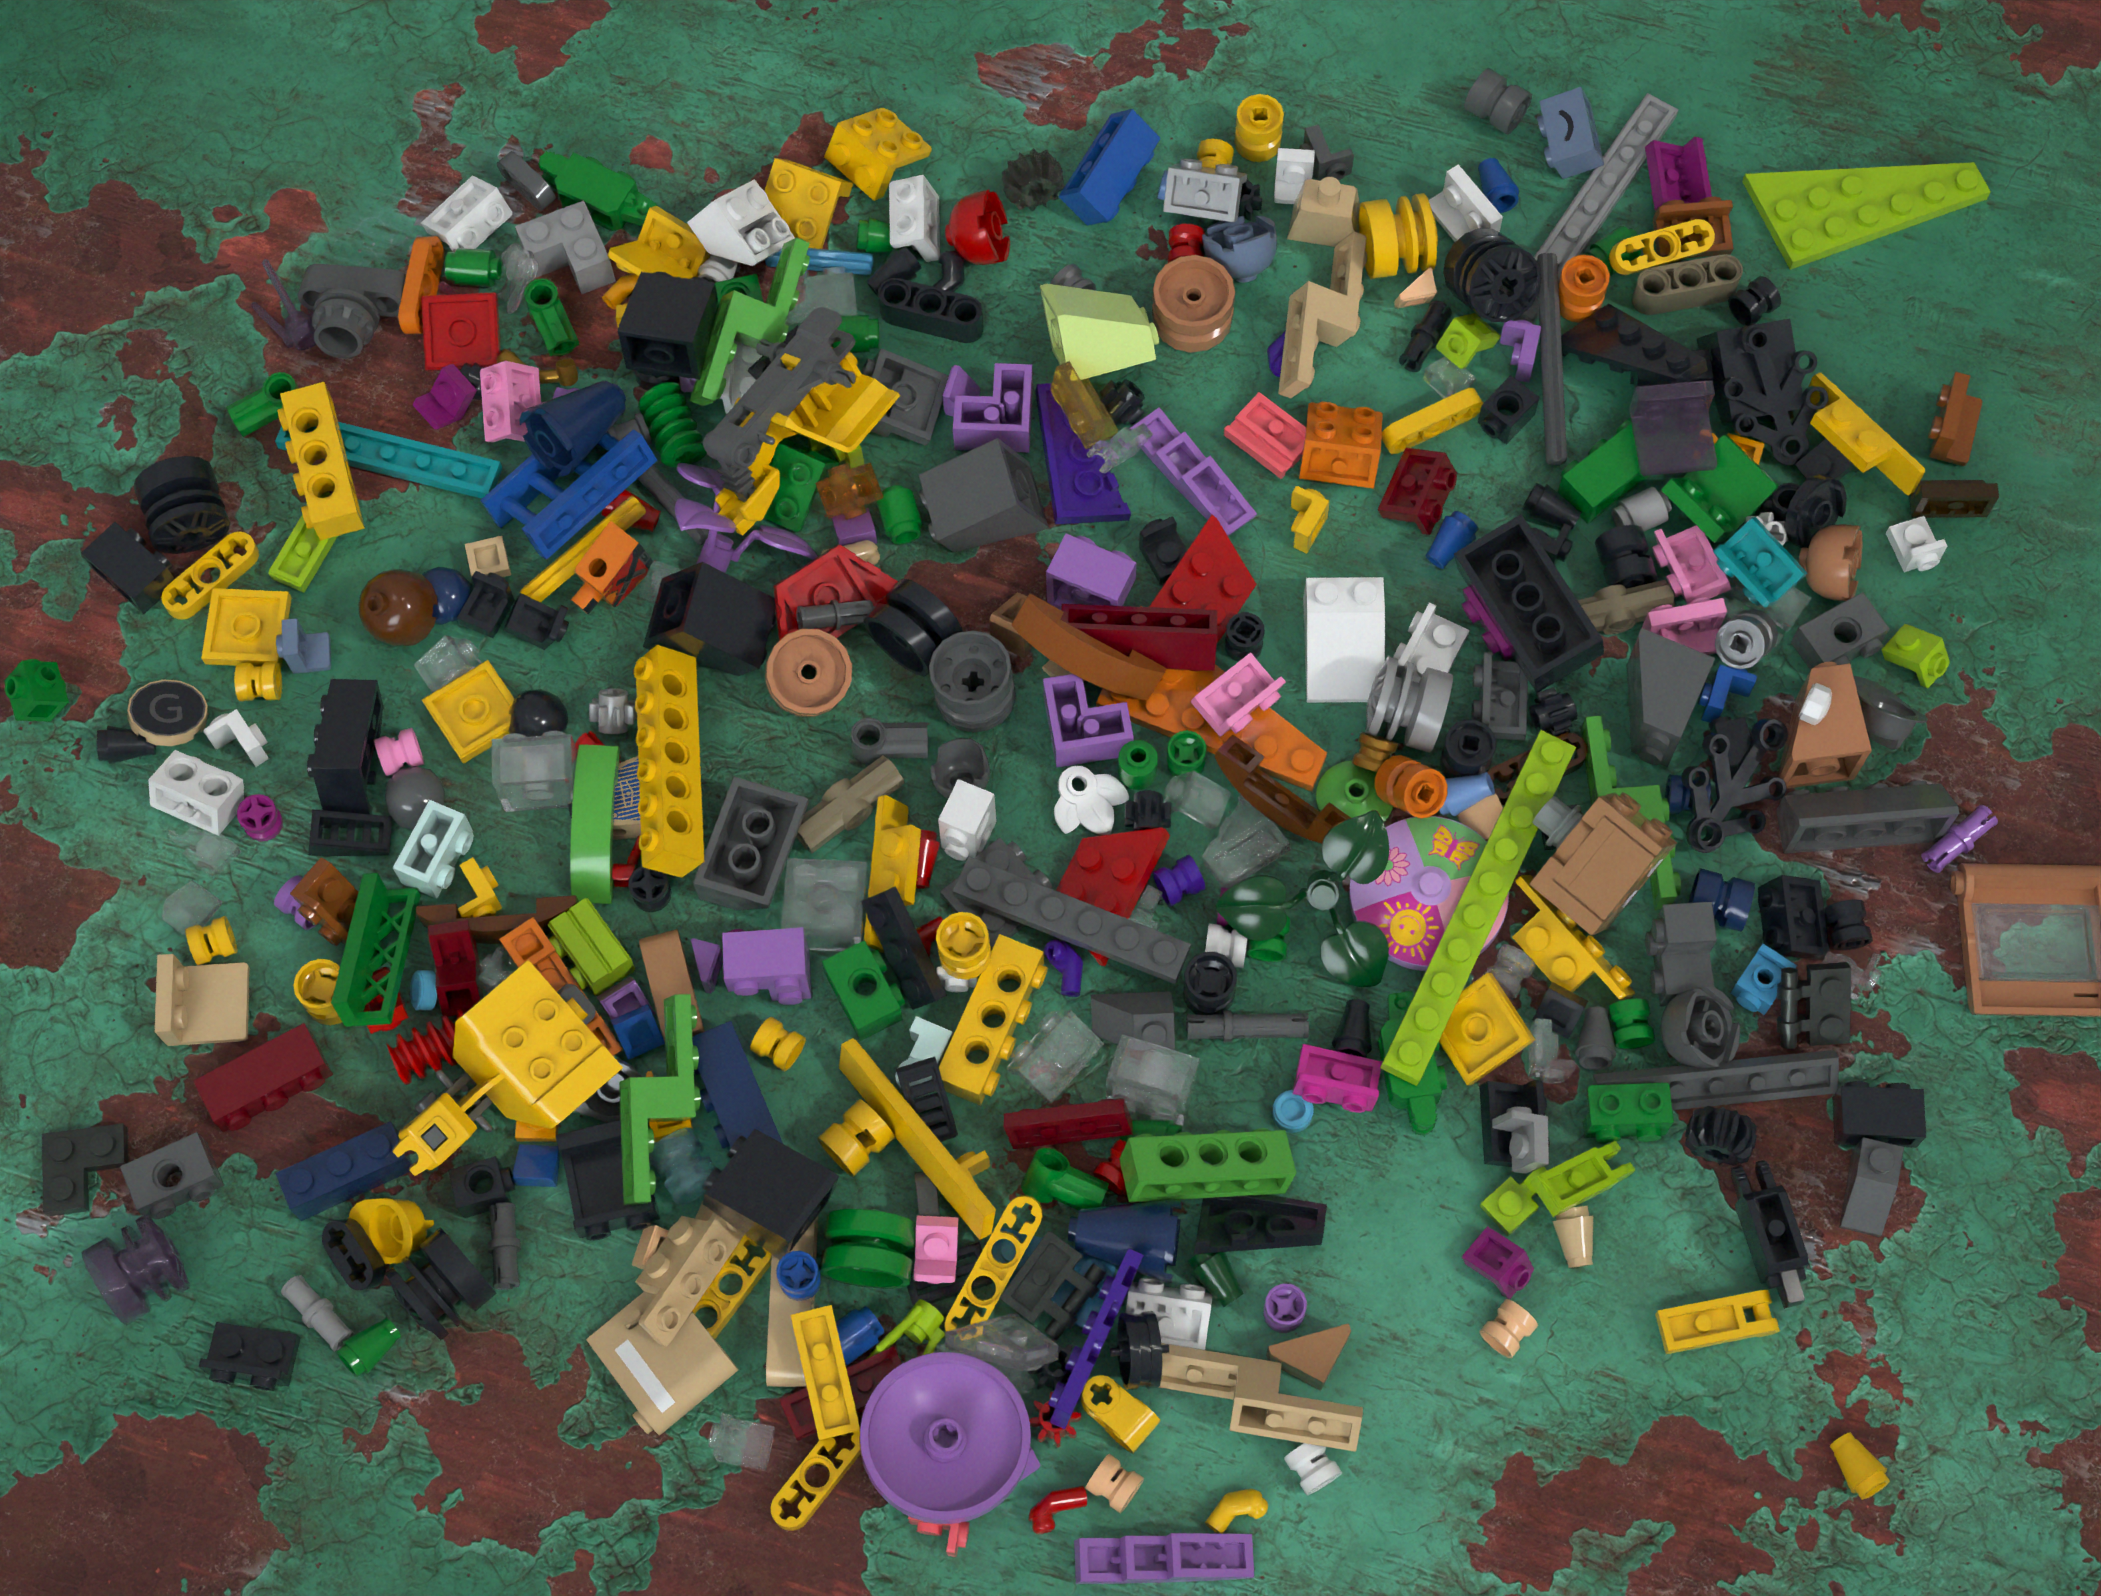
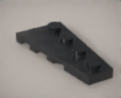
(1631, 346)

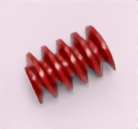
(424, 1049)

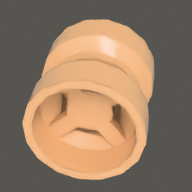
(1508, 1328)
(1114, 1483)

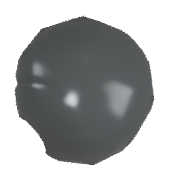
(960, 760)
(409, 794)

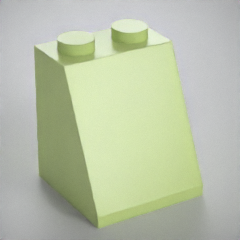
(1097, 329)

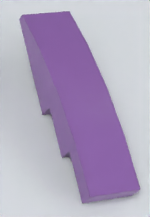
(1193, 474)
(1164, 1558)

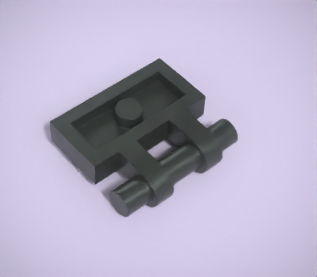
(1827, 1005)
(1042, 1277)

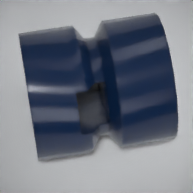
(1729, 898)

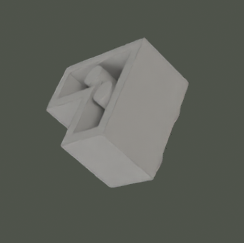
(571, 240)

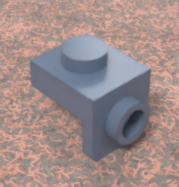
(302, 650)

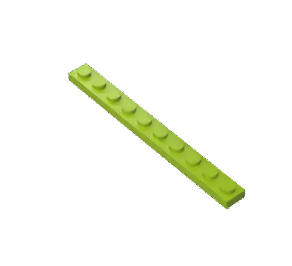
(1477, 910)

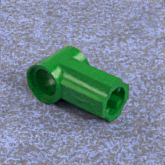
(550, 318)
(262, 405)
(1053, 1178)

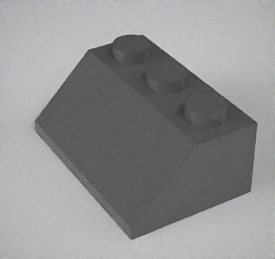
(749, 846)

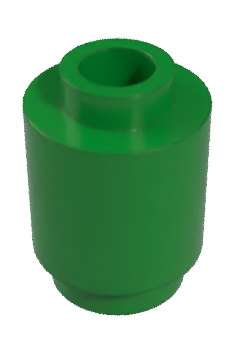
(1602, 247)
(473, 267)
(863, 330)
(900, 514)
(1137, 764)

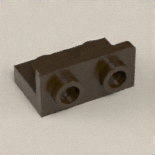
(1953, 498)

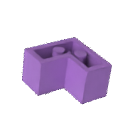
(1001, 416)
(1088, 574)
(1083, 732)
(768, 961)

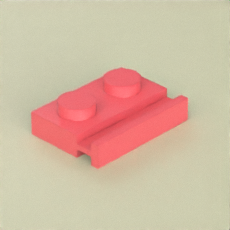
(1268, 435)

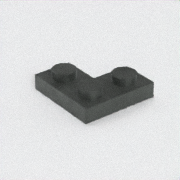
(69, 1158)

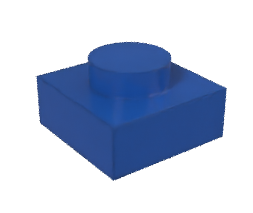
(638, 1031)

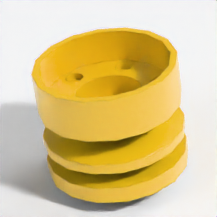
(1403, 235)

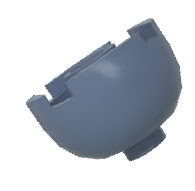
(1242, 246)

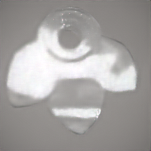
(520, 270)

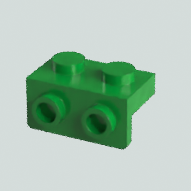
(1628, 1111)

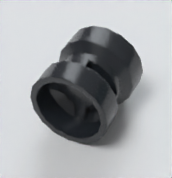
(1751, 303)
(1242, 644)
(1848, 924)

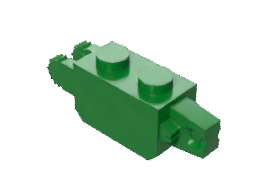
(608, 194)
(1418, 1099)

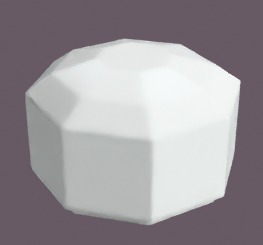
(1816, 704)

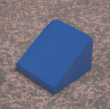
(536, 1166)

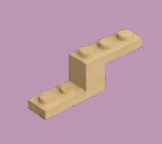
(1322, 315)
(1256, 1400)

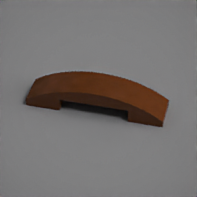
(1271, 798)
(492, 928)

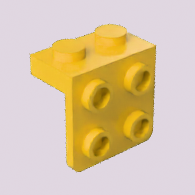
(872, 148)
(662, 246)

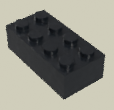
(1529, 603)

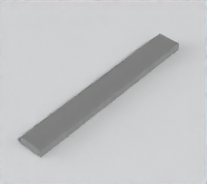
(1605, 186)

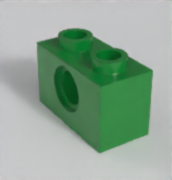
(870, 1012)

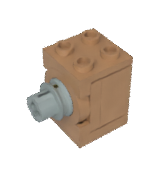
(1598, 857)

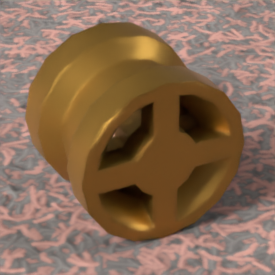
(1373, 751)

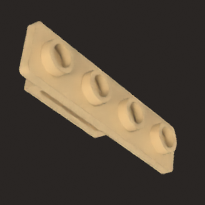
(683, 1272)

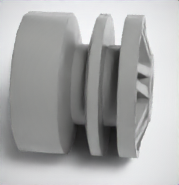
(1408, 704)

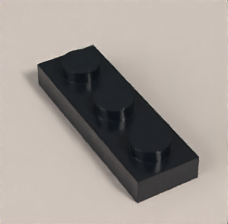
(903, 948)

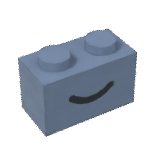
(1570, 132)

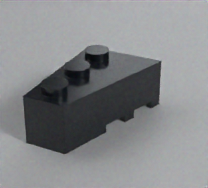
(346, 745)

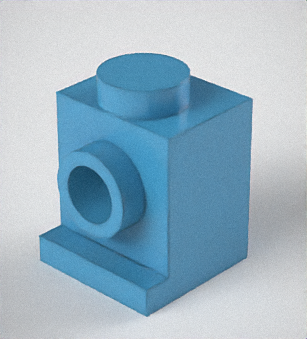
(1750, 991)

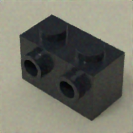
(129, 566)
(1879, 1114)

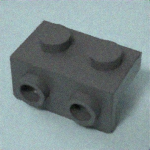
(1501, 697)

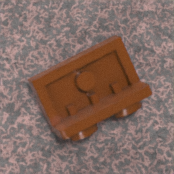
(1710, 209)
(1957, 422)

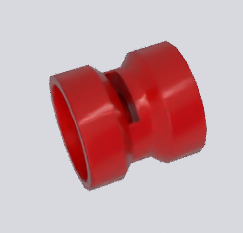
(1185, 241)
(1111, 1170)

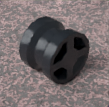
(647, 881)

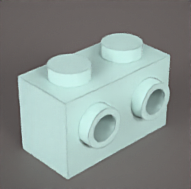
(434, 849)

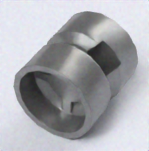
(1746, 638)

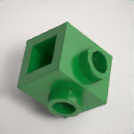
(36, 690)

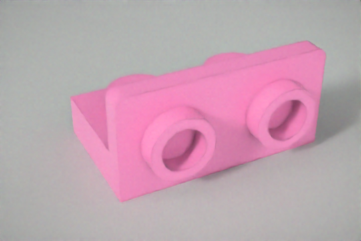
(506, 393)

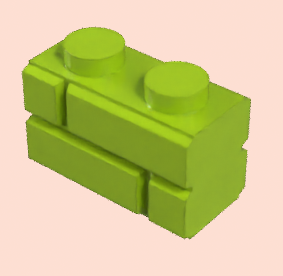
(591, 948)

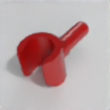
(622, 872)

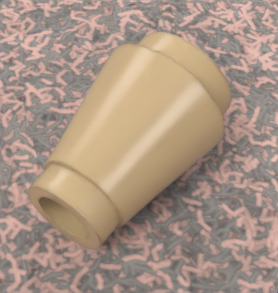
(1576, 1236)

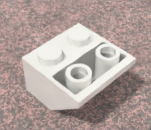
(741, 226)

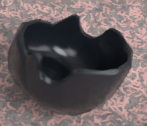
(537, 713)

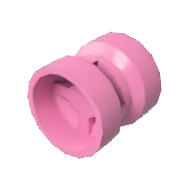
(395, 752)

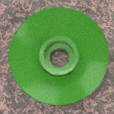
(1335, 788)

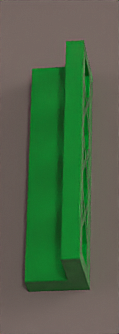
(361, 952)

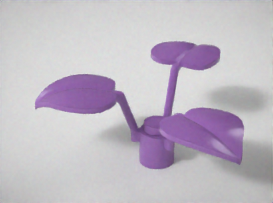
(718, 548)

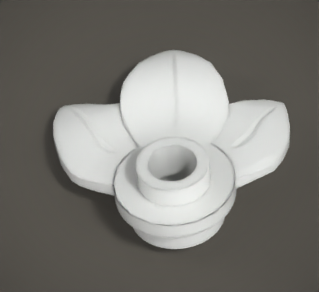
(1092, 805)

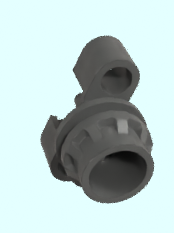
(349, 304)

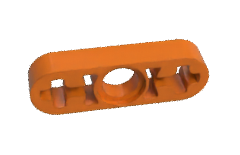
(421, 280)

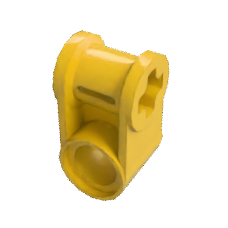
(1124, 1418)

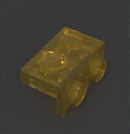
(1082, 406)

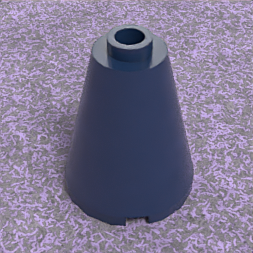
(572, 425)
(1139, 1226)

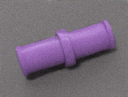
(1959, 838)

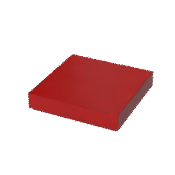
(460, 330)

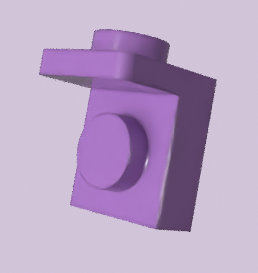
(1524, 339)

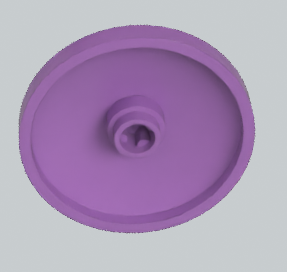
(945, 1438)

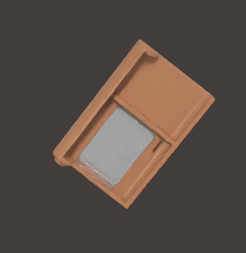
(2030, 938)

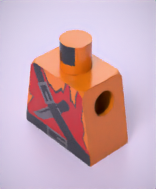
(610, 569)

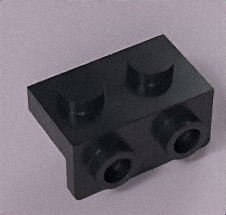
(1494, 1101)

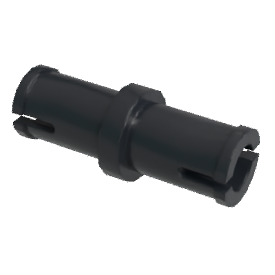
(1425, 336)

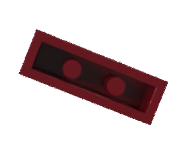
(263, 1078)

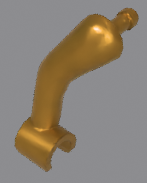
(565, 370)

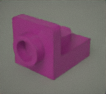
(447, 398)
(1499, 1262)

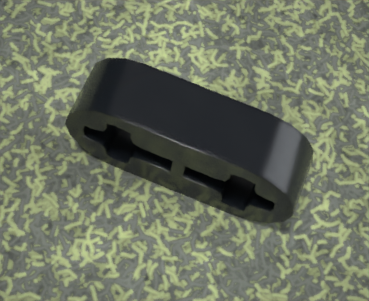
(353, 1254)

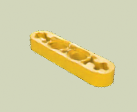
(990, 1267)
(725, 1304)

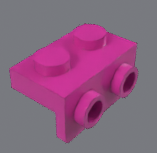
(1337, 1079)

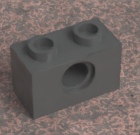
(1854, 620)
(148, 1176)

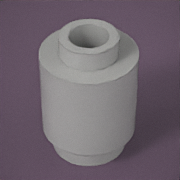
(1643, 509)

